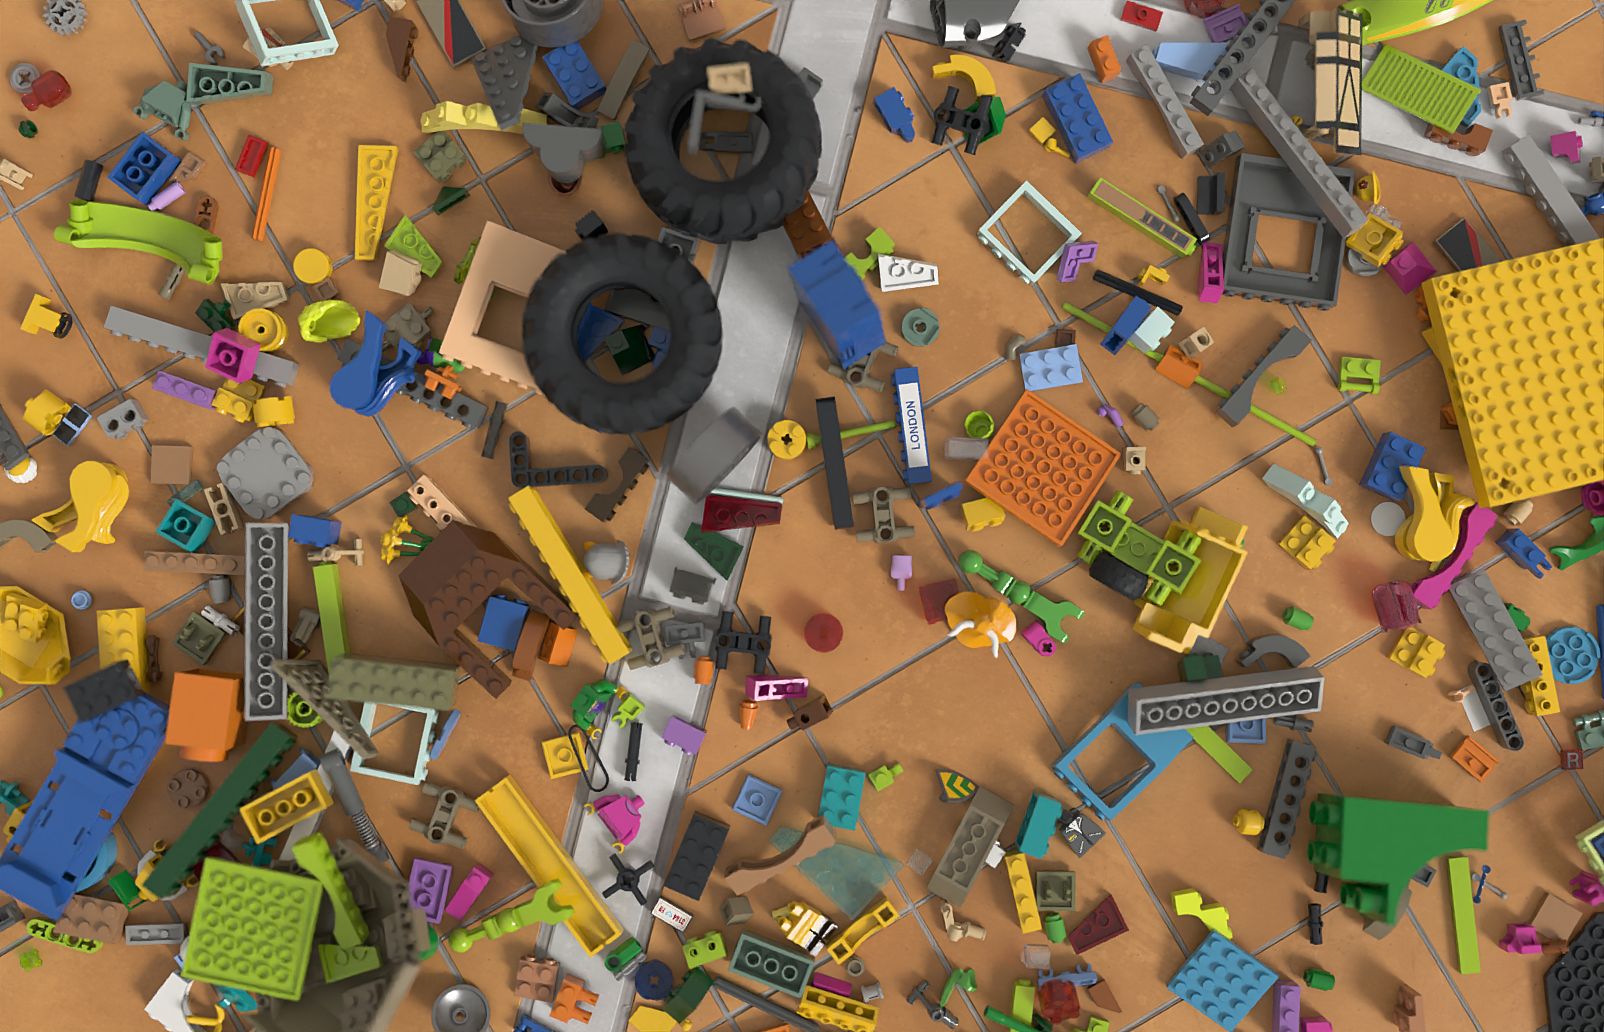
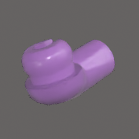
(1112, 413)

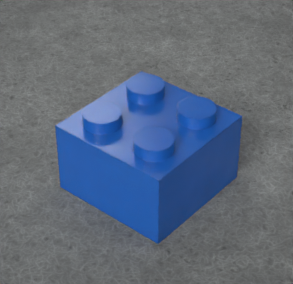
(313, 529)

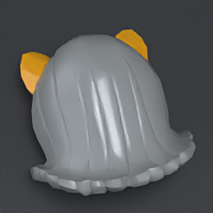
(606, 561)

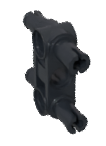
(961, 120)
(743, 642)

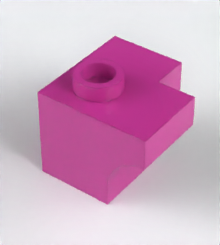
(1567, 145)
(1520, 939)

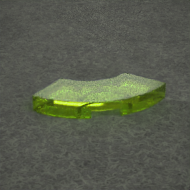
(463, 267)

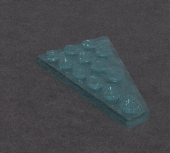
(842, 872)

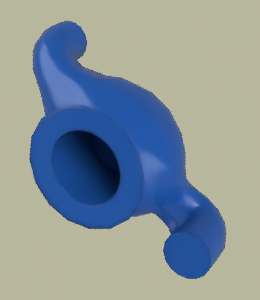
(1594, 204)

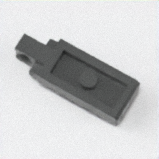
(1411, 743)

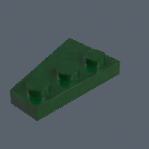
(715, 549)

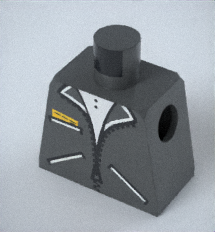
(1080, 832)

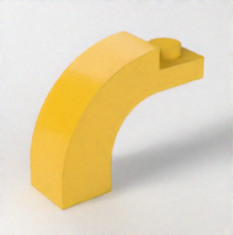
(969, 69)

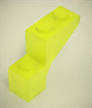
(1212, 915)

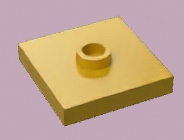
(561, 756)

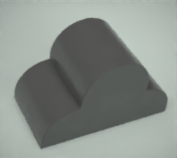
(564, 148)

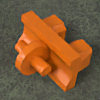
(450, 387)

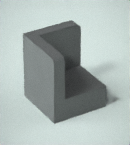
(811, 81)

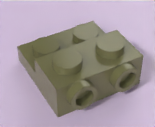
(440, 156)

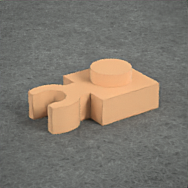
(1500, 96)

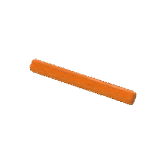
(266, 194)

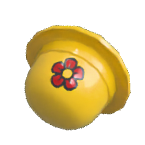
(1369, 188)

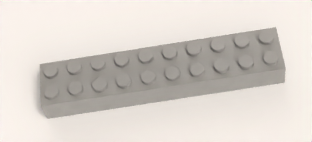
(265, 619)
(1225, 700)

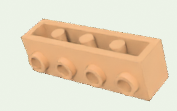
(437, 503)

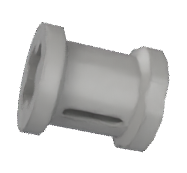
(872, 992)

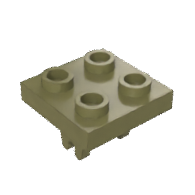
(199, 638)
(1055, 890)

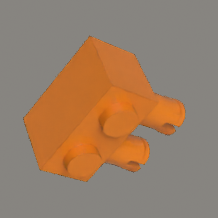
(565, 1003)

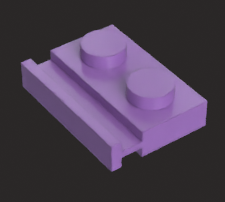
(1225, 24)

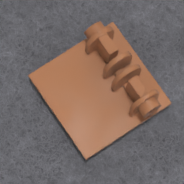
(700, 17)

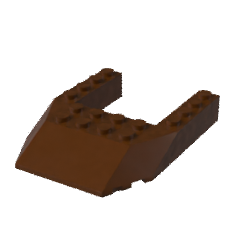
(456, 577)

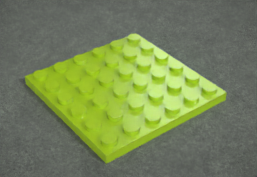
(252, 928)

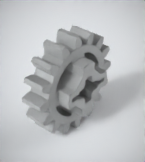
(69, 17)

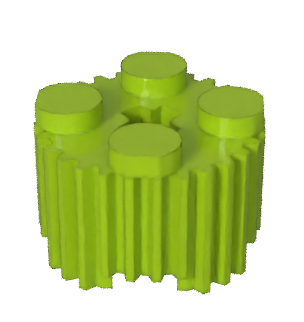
(299, 715)

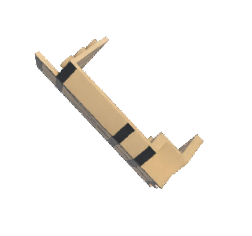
(1337, 77)

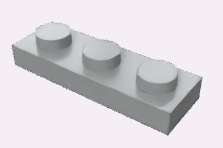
(155, 933)

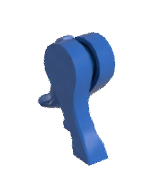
(365, 384)

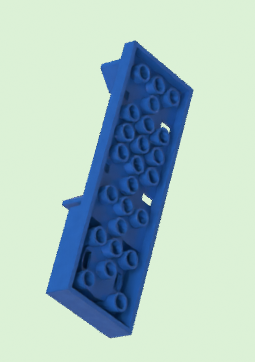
(64, 827)

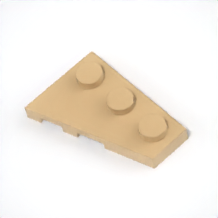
(251, 296)

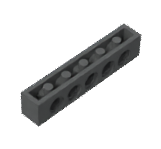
(1282, 788)

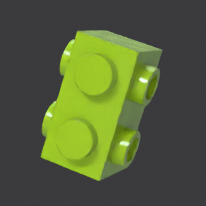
(705, 949)

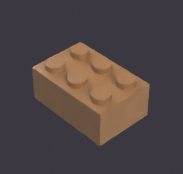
(93, 919)

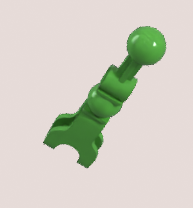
(1021, 594)

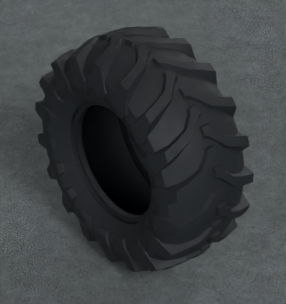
(733, 207)
(572, 284)

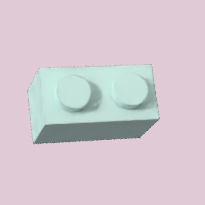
(1153, 327)

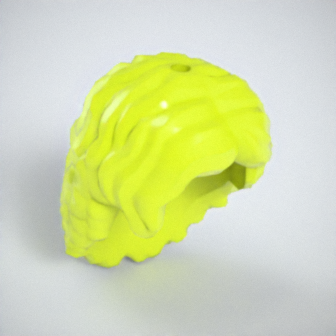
(328, 320)

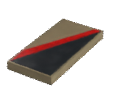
(452, 29)
(1465, 247)

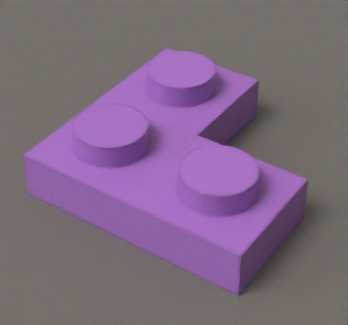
(1072, 257)

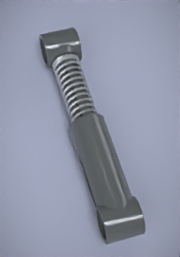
(335, 766)

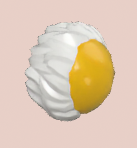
(23, 471)

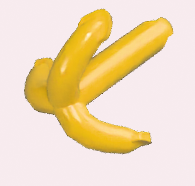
(216, 1022)

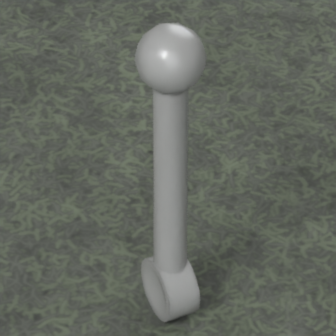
(1161, 190)
(1327, 481)
(1503, 895)

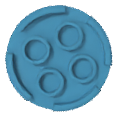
(1572, 654)

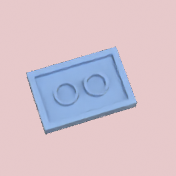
(1051, 368)

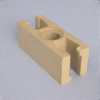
(216, 508)

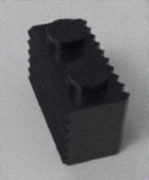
(590, 226)

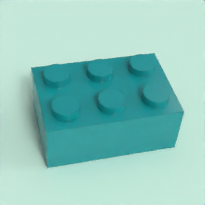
(841, 795)
(1038, 824)

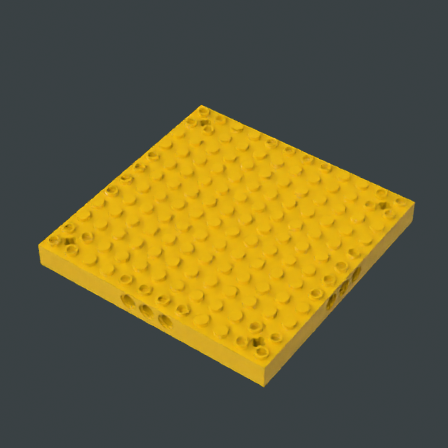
(1526, 369)

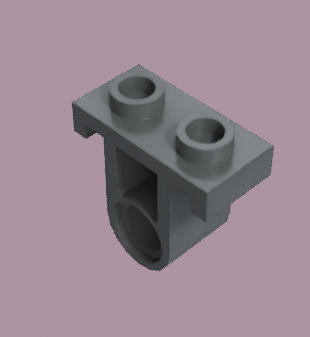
(1222, 148)

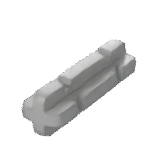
(629, 966)

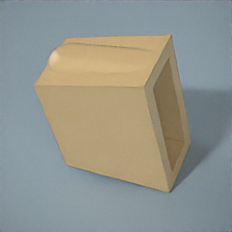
(400, 273)

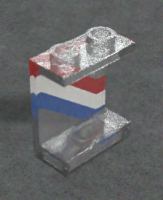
(965, 448)

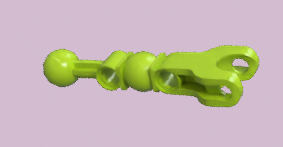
(509, 920)

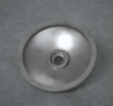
(463, 1000)

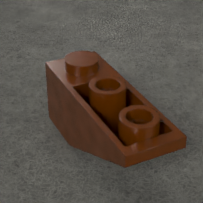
(400, 39)

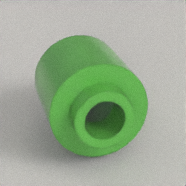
(1297, 618)
(1054, 927)

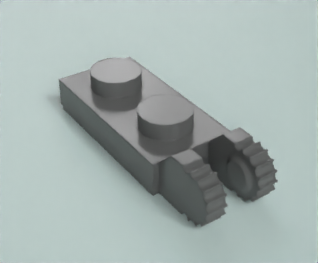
(728, 142)

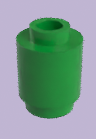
(1319, 979)

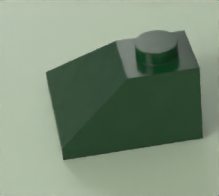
(628, 349)

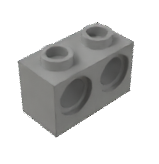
(122, 415)

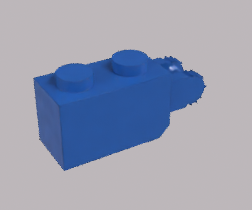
(895, 114)
(1523, 551)

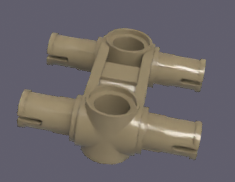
(863, 368)
(883, 514)
(651, 638)
(444, 815)

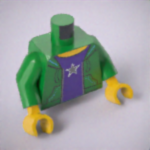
(591, 701)

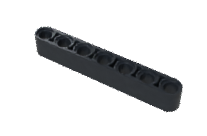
(834, 462)

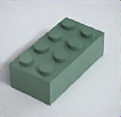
(771, 963)

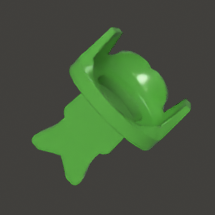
(965, 980)

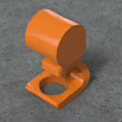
(1420, 298)

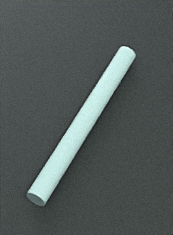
(746, 495)

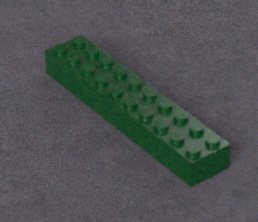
(219, 811)

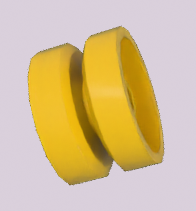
(275, 326)

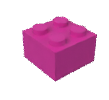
(232, 355)

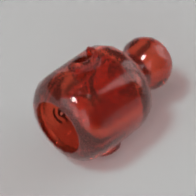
(48, 90)

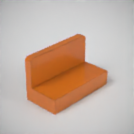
(1178, 367)
(557, 645)

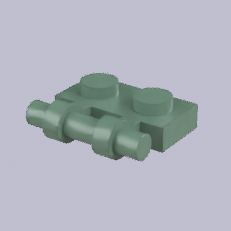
(1588, 736)

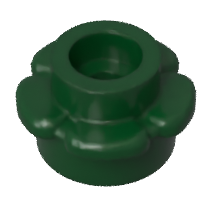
(28, 129)

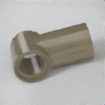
(307, 623)

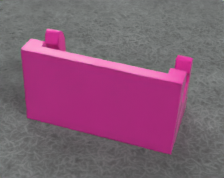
(1590, 890)

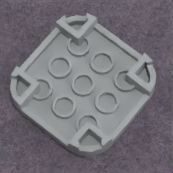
(265, 473)

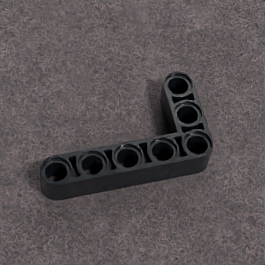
(550, 473)

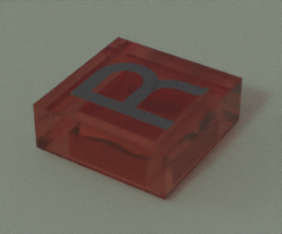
(1571, 759)

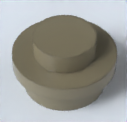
(855, 966)

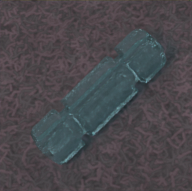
(186, 492)

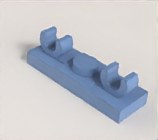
(1079, 979)

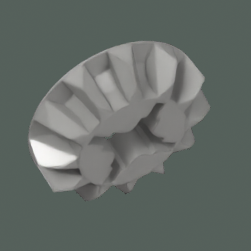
(17, 80)

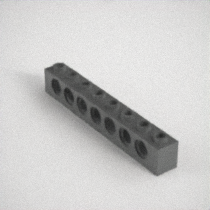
(1206, 101)
(475, 413)

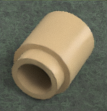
(1518, 512)

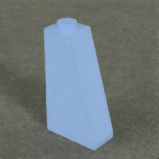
(1189, 59)

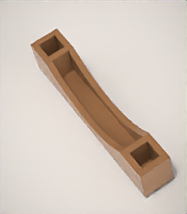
(193, 563)
(749, 873)

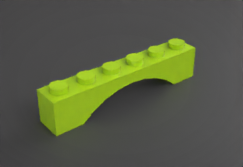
(315, 856)

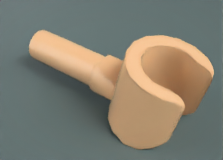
(1459, 695)

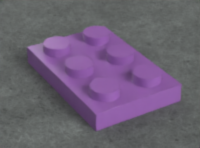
(429, 887)

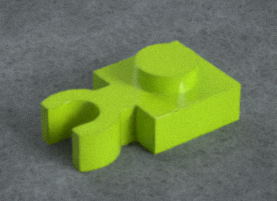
(628, 708)

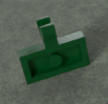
(214, 315)

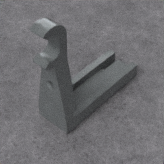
(718, 101)

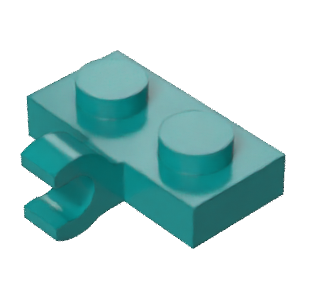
(239, 997)

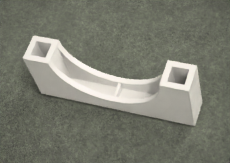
(172, 1005)

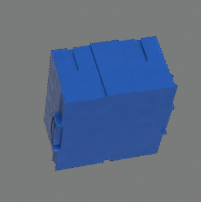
(838, 304)

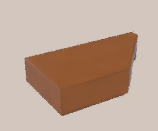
(1103, 996)

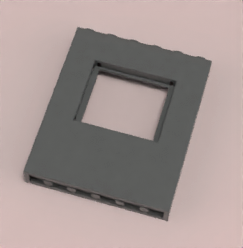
(1272, 189)

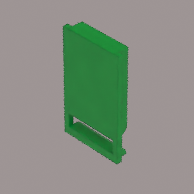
(126, 889)

